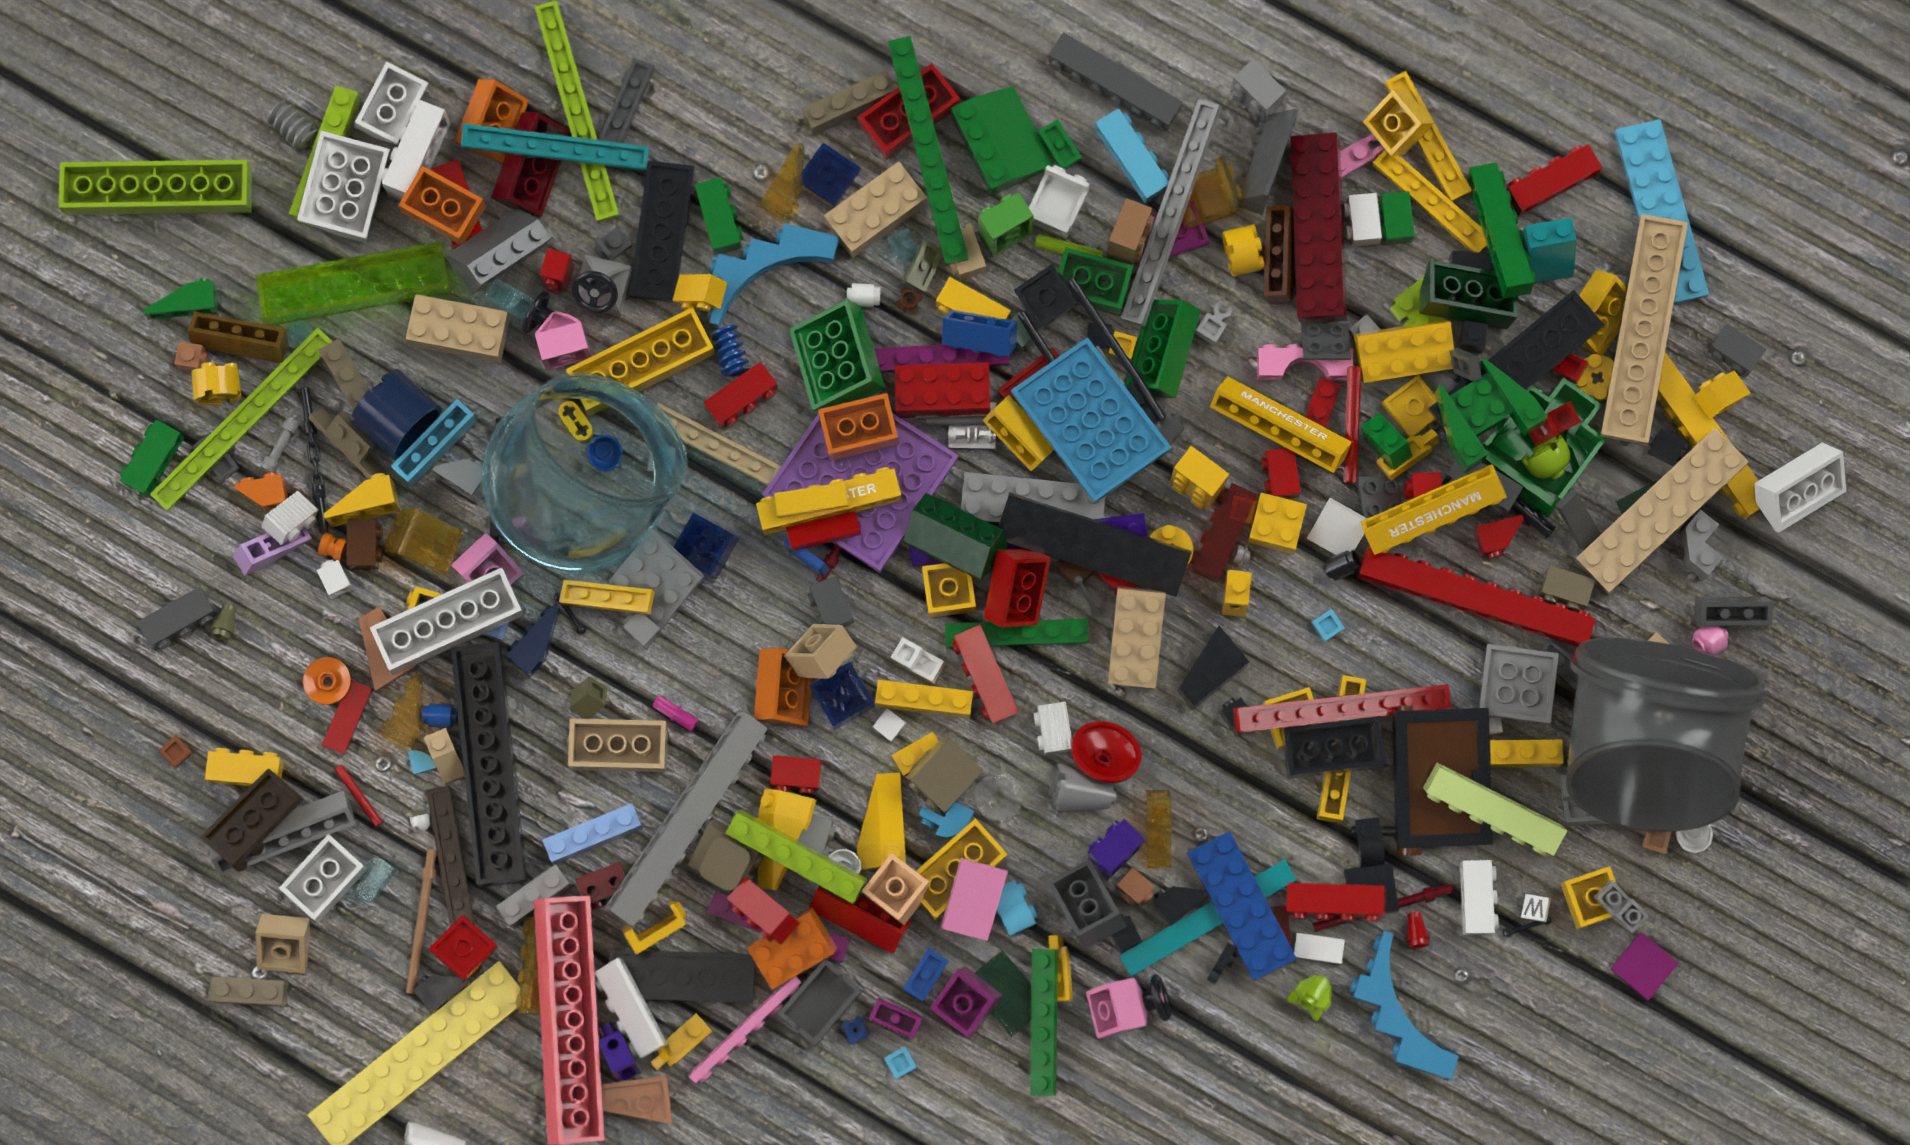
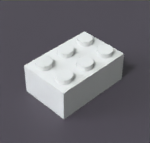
(323, 878)

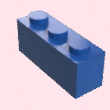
(979, 333)

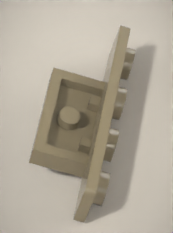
(349, 440)

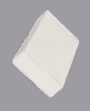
(1319, 948)

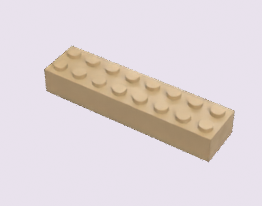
(1661, 511)

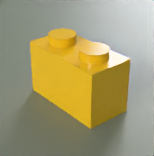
(699, 291)
(1721, 393)

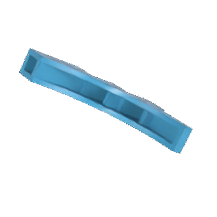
(794, 246)
(1377, 990)

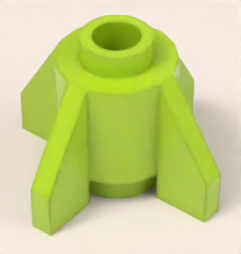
(1313, 995)

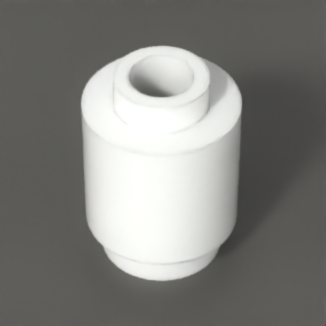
(864, 294)

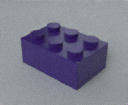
(1115, 849)

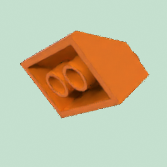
(493, 107)
(780, 692)

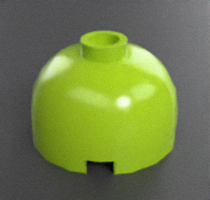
(1548, 458)

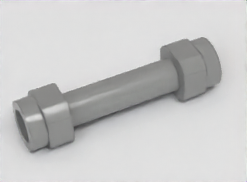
(290, 427)

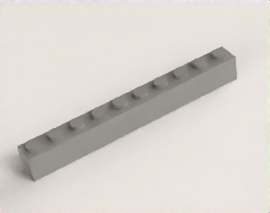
(686, 819)

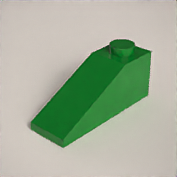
(190, 298)

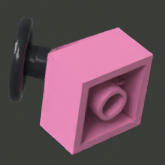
(559, 337)
(1125, 1007)

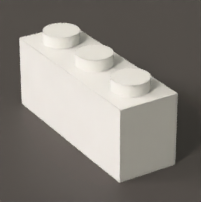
(1478, 897)

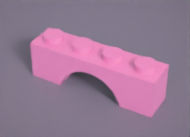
(1274, 361)

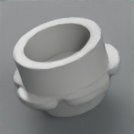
(1240, 555)

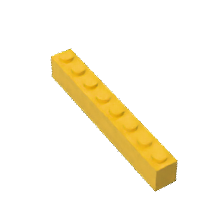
(1694, 425)

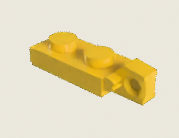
(1420, 448)
(1064, 990)
(682, 1042)

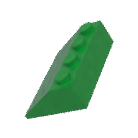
(1000, 139)
(837, 356)

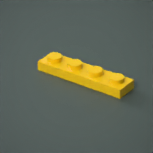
(607, 597)

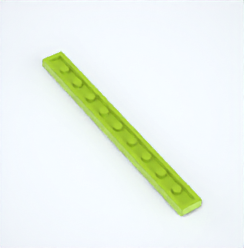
(575, 106)
(241, 420)

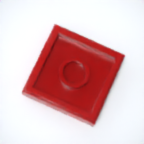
(463, 948)

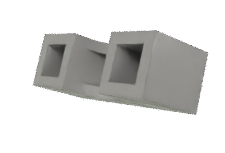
(521, 904)

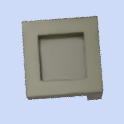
(588, 697)

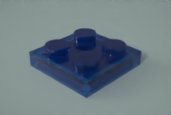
(829, 174)

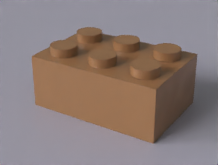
(1130, 233)

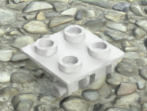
(972, 435)

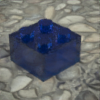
(705, 545)
(842, 696)

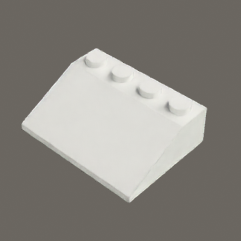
(343, 186)

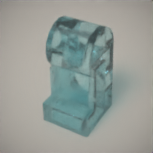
(376, 881)

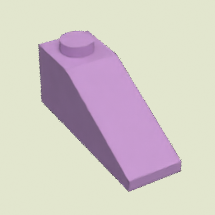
(265, 550)

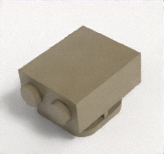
(943, 774)
(723, 858)

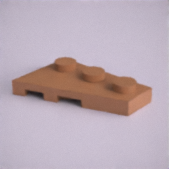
(639, 1098)

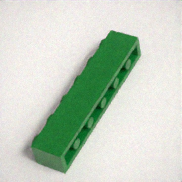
(1500, 230)

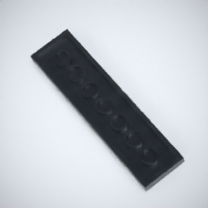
(1542, 344)
(1094, 544)

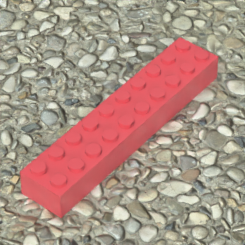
(568, 1020)

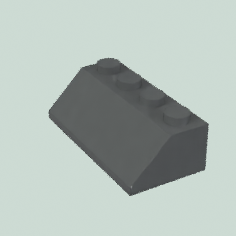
(498, 249)

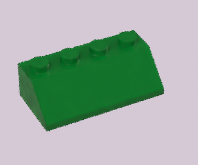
(1165, 346)

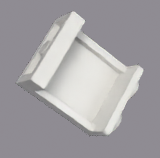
(1058, 200)

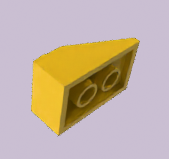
(368, 500)

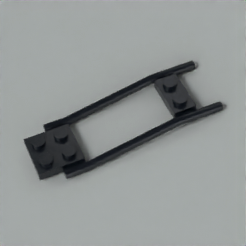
(1048, 298)

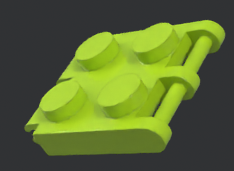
(1407, 306)

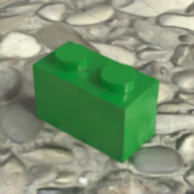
(1396, 218)
(1386, 441)

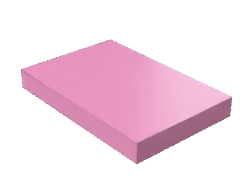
(974, 899)

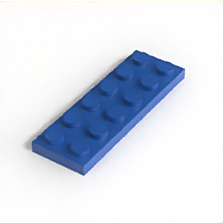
(1241, 906)

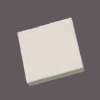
(1337, 528)

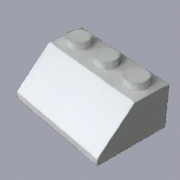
(390, 103)

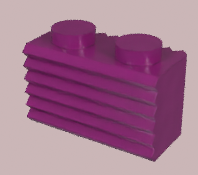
(895, 1018)

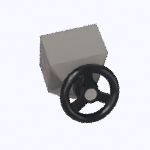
(602, 286)

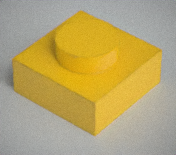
(1127, 343)

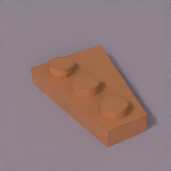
(379, 671)

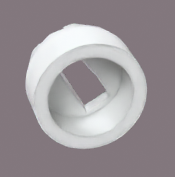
(420, 822)

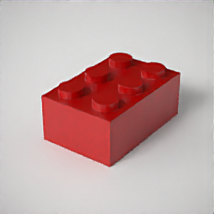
(1017, 587)

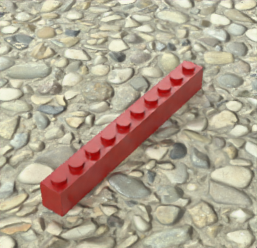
(1476, 597)

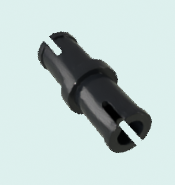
(1533, 517)

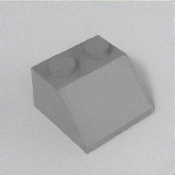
(463, 477)

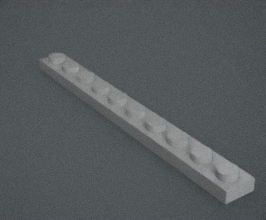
(1171, 212)

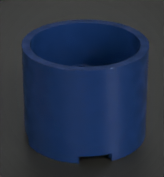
(395, 413)

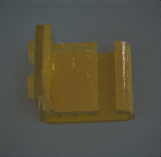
(1213, 195)
(423, 540)

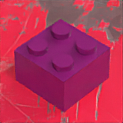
(966, 1001)

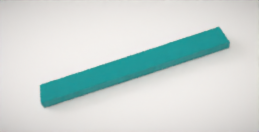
(554, 147)
(1197, 924)

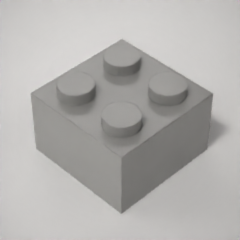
(1257, 91)

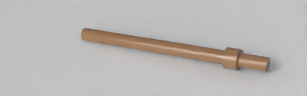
(428, 874)

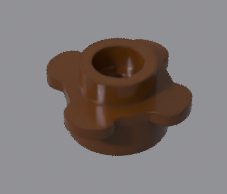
(907, 294)

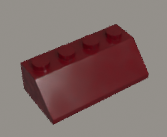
(527, 180)

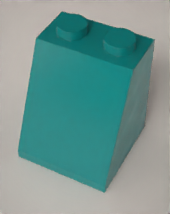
(1551, 249)

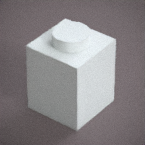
(334, 578)

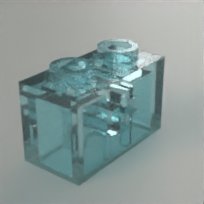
(509, 298)

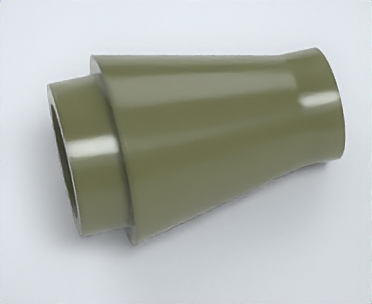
(224, 623)

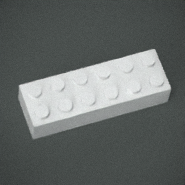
(446, 621)

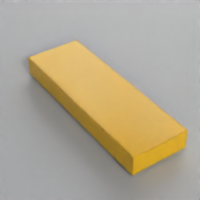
(811, 499)

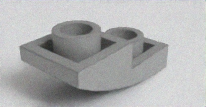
(1620, 906)

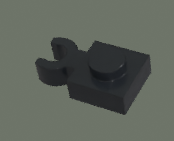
(1226, 959)

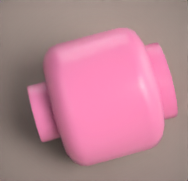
(1710, 639)

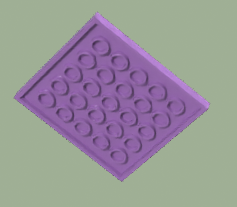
(919, 468)

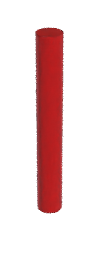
(358, 795)

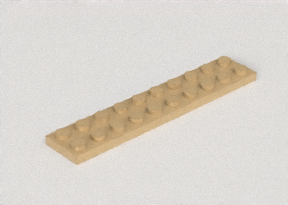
(1644, 329)

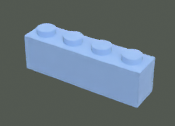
(592, 834)

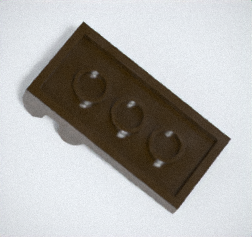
(251, 819)

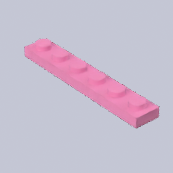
(737, 1037)

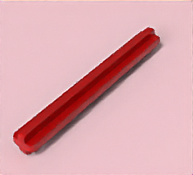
(1352, 423)

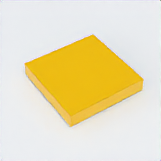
(1410, 406)

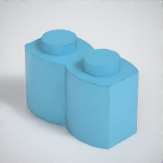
(1013, 909)

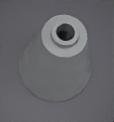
(1077, 791)

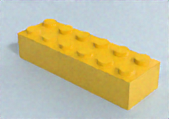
(649, 355)

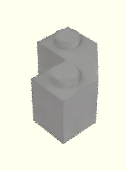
(1697, 554)

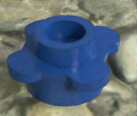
(848, 1029)

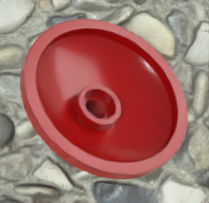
(1107, 743)

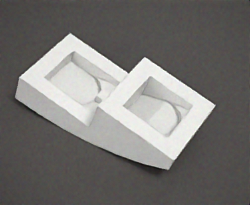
(917, 660)

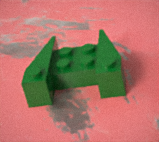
(1482, 407)

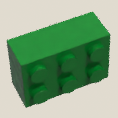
(1100, 278)

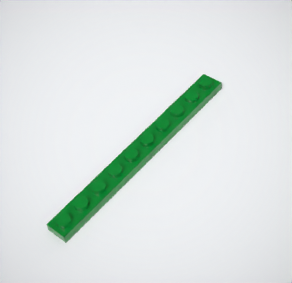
(928, 150)

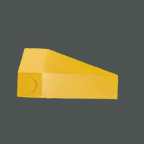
(788, 814)
(883, 824)

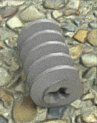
(290, 126)

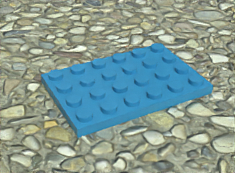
(1091, 420)

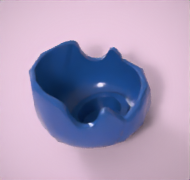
(604, 452)

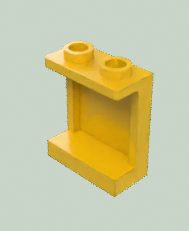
(658, 931)

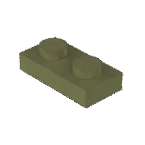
(923, 266)

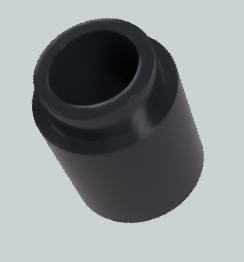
(1342, 565)

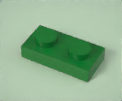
(1059, 144)

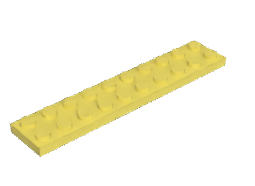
(417, 1057)

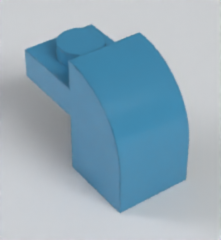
(949, 826)

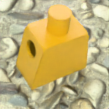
(1236, 593)

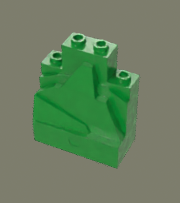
(1508, 446)

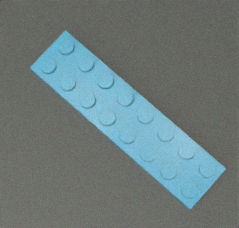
(1658, 194)

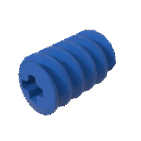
(728, 351)

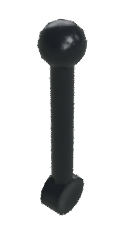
(581, 629)
(1507, 932)

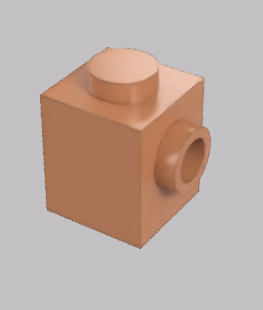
(190, 356)
(1135, 888)

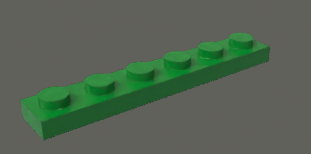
(1045, 633)
(1044, 1022)

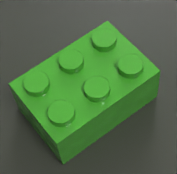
(1005, 224)

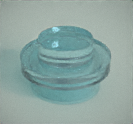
(299, 330)

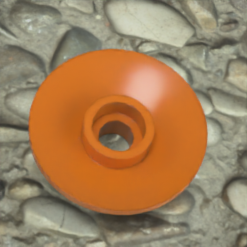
(321, 670)

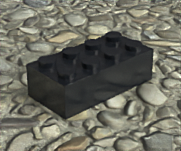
(1333, 747)

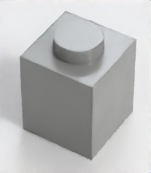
(641, 629)

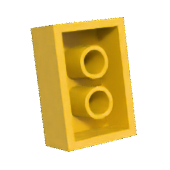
(1198, 478)

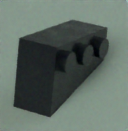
(1213, 669)

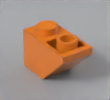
(264, 492)

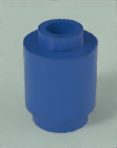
(439, 715)

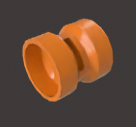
(332, 547)

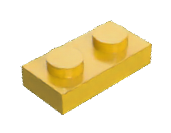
(911, 754)

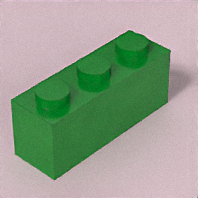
(719, 215)
(151, 458)

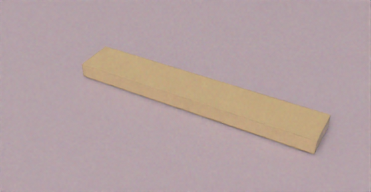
(722, 448)

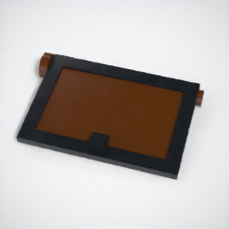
(1455, 740)

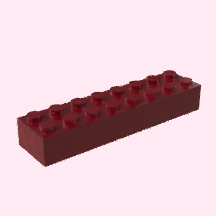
(1318, 228)

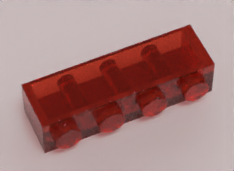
(1224, 532)

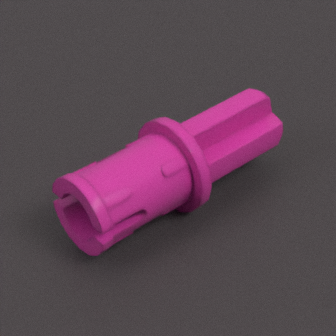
(675, 713)

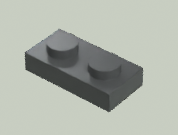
(1466, 364)

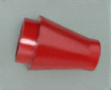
(1416, 931)

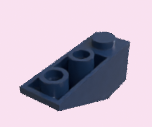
(534, 647)

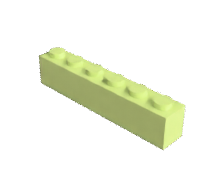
(1494, 809)

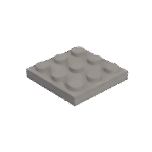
(664, 570)
(1519, 683)

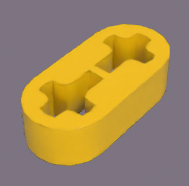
(571, 425)

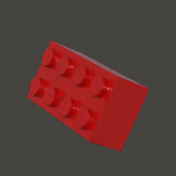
(887, 121)
(942, 389)

